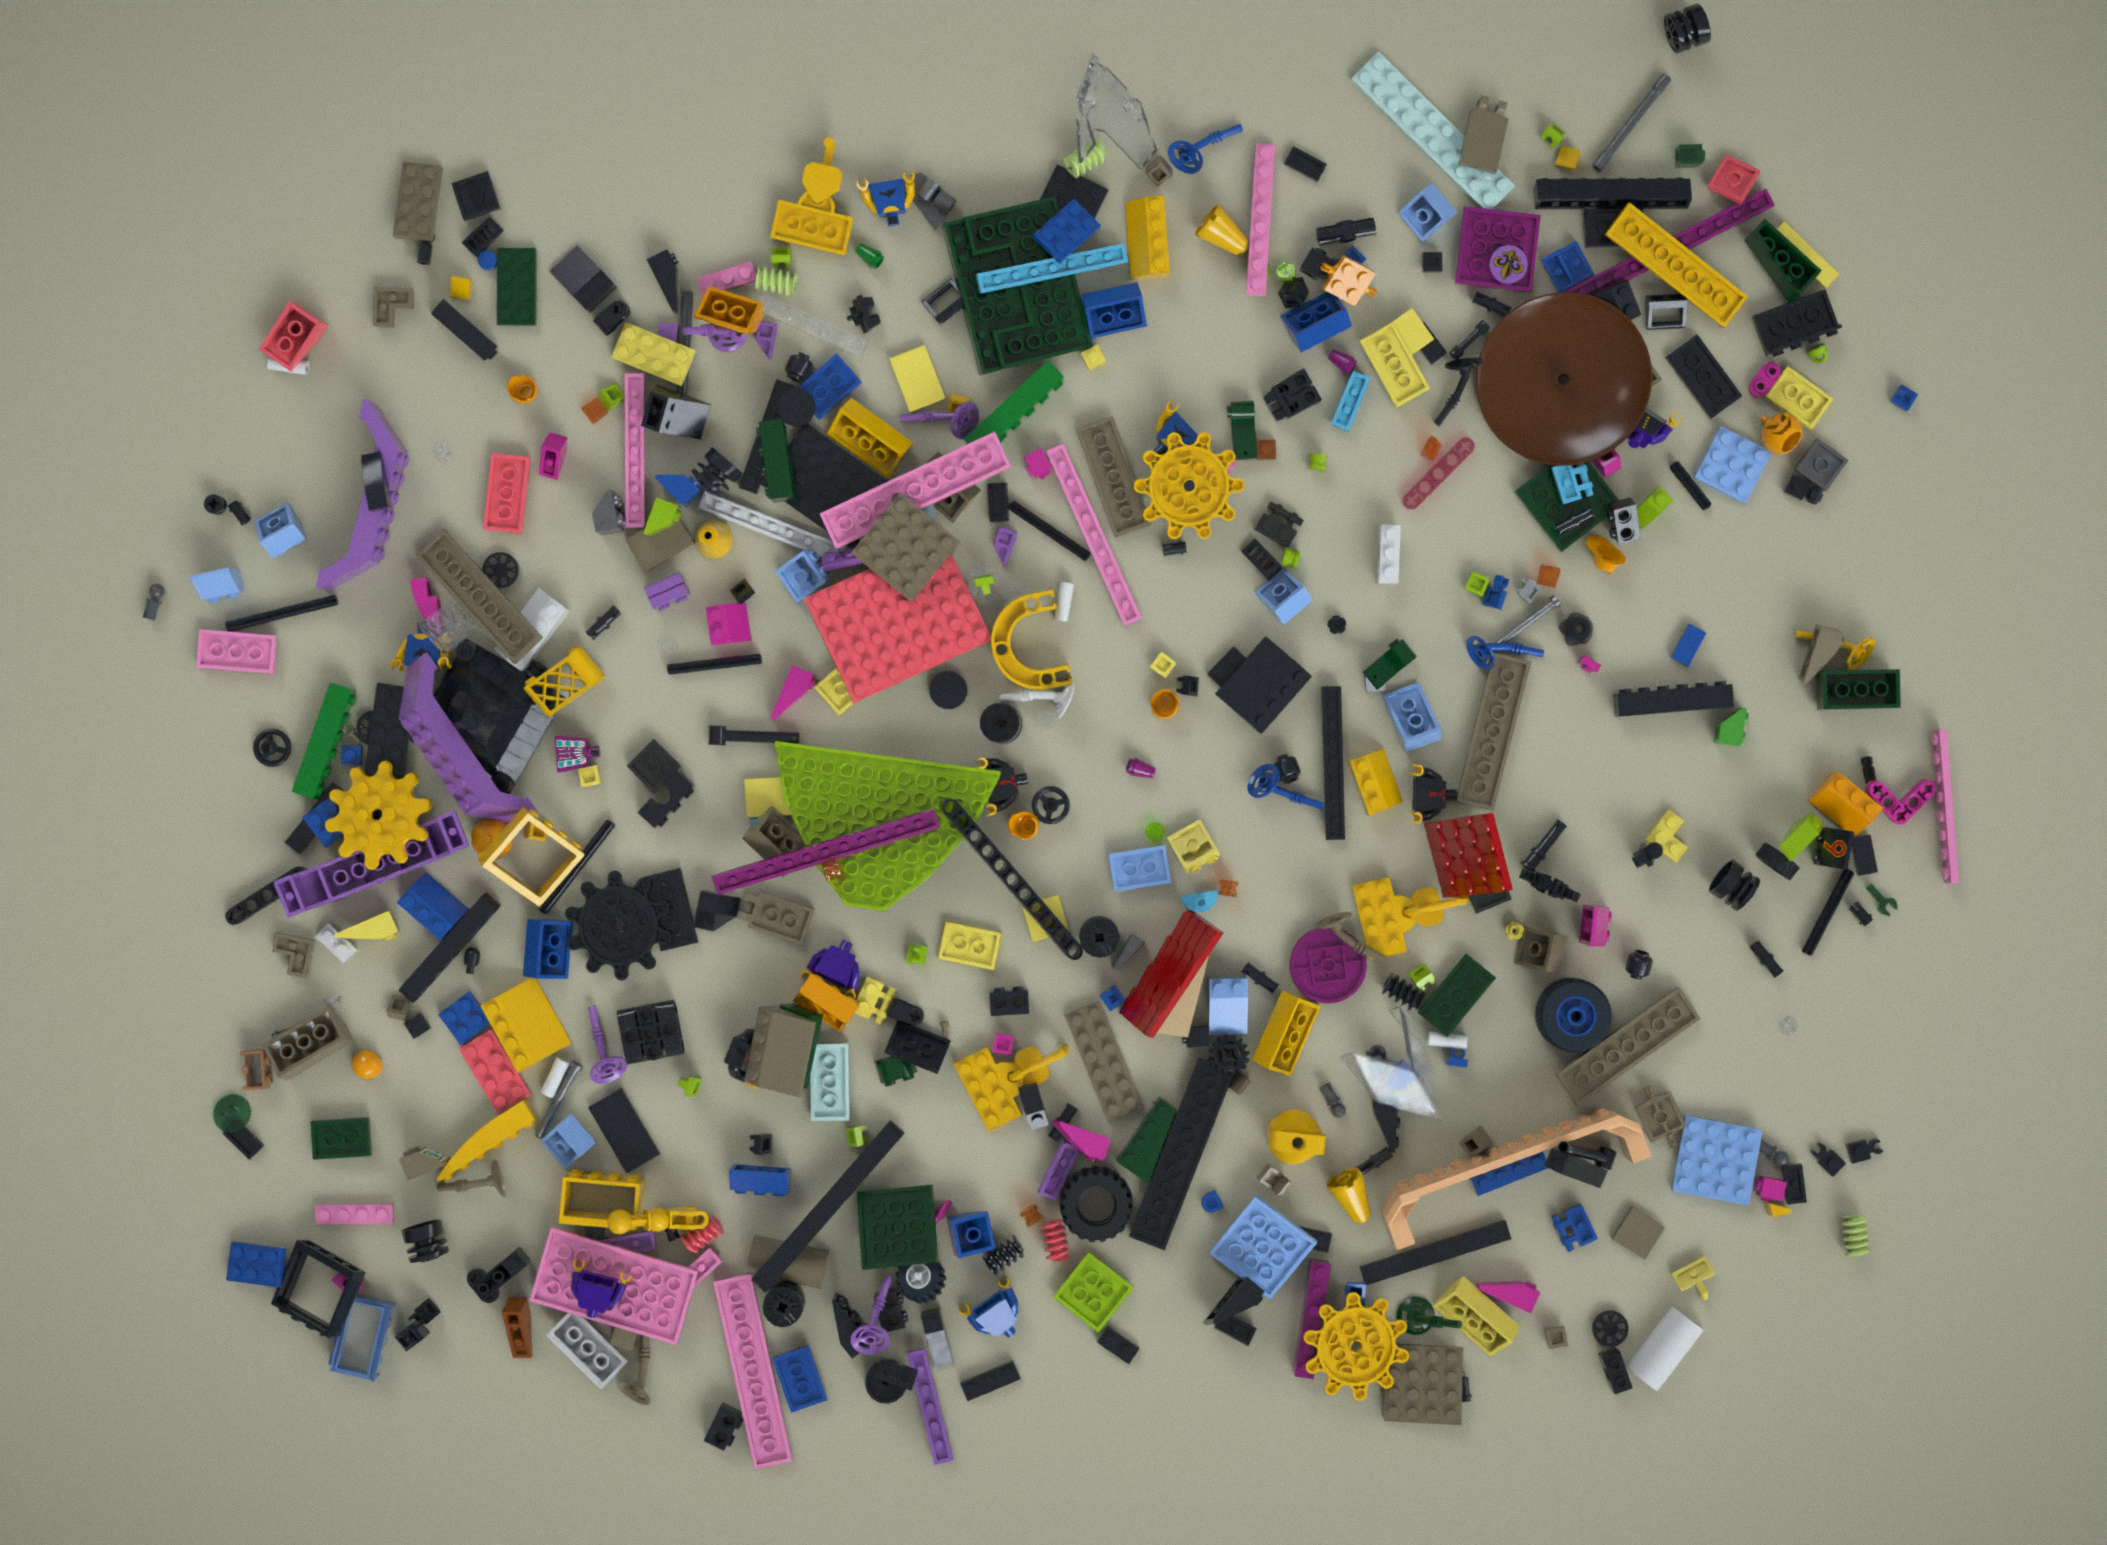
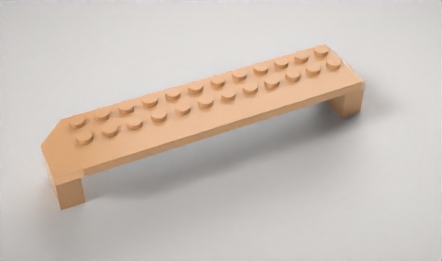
(1406, 1193)

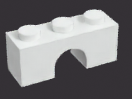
(1389, 554)

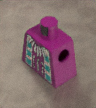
(574, 753)

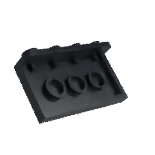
(1796, 323)

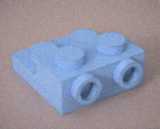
(803, 575)

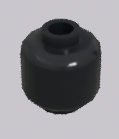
(798, 367)
(1288, 768)
(1639, 964)

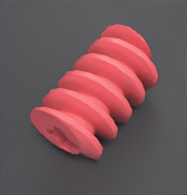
(702, 1236)
(1055, 1240)

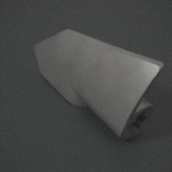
(932, 200)

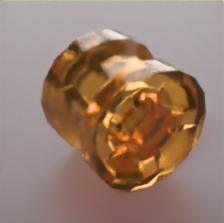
(832, 870)
(1228, 888)
(1031, 1215)

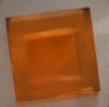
(1431, 448)
(1548, 575)

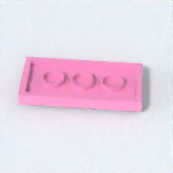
(236, 651)

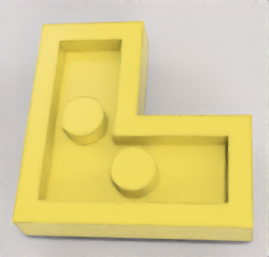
(1663, 834)

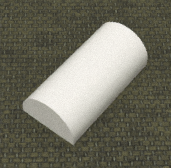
(1664, 1348)
(586, 1349)

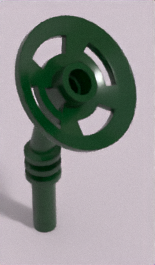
(1420, 1317)

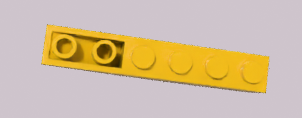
(490, 1136)

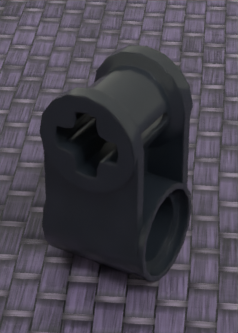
(609, 319)
(901, 1011)

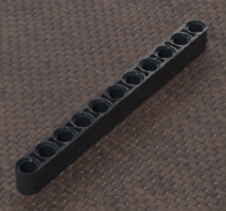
(1019, 883)
(827, 1206)

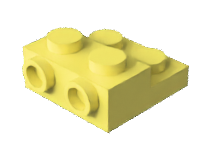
(1193, 847)

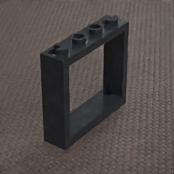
(291, 1274)

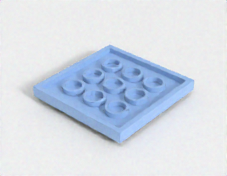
(1717, 1160)
(1263, 1246)

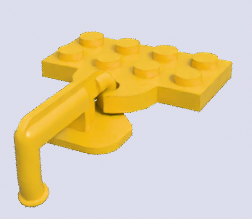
(811, 223)
(1383, 916)
(993, 1089)

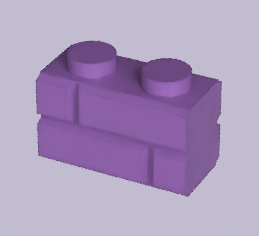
(667, 591)

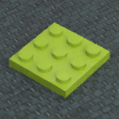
(1093, 1291)

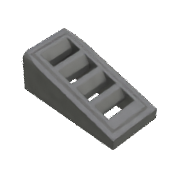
(1130, 947)

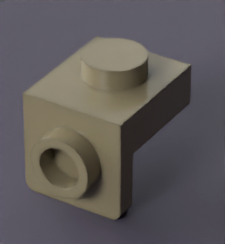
(1274, 1180)

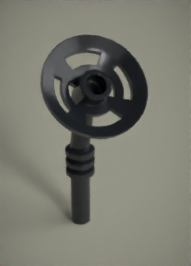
(1464, 367)

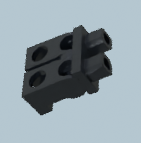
(1288, 400)

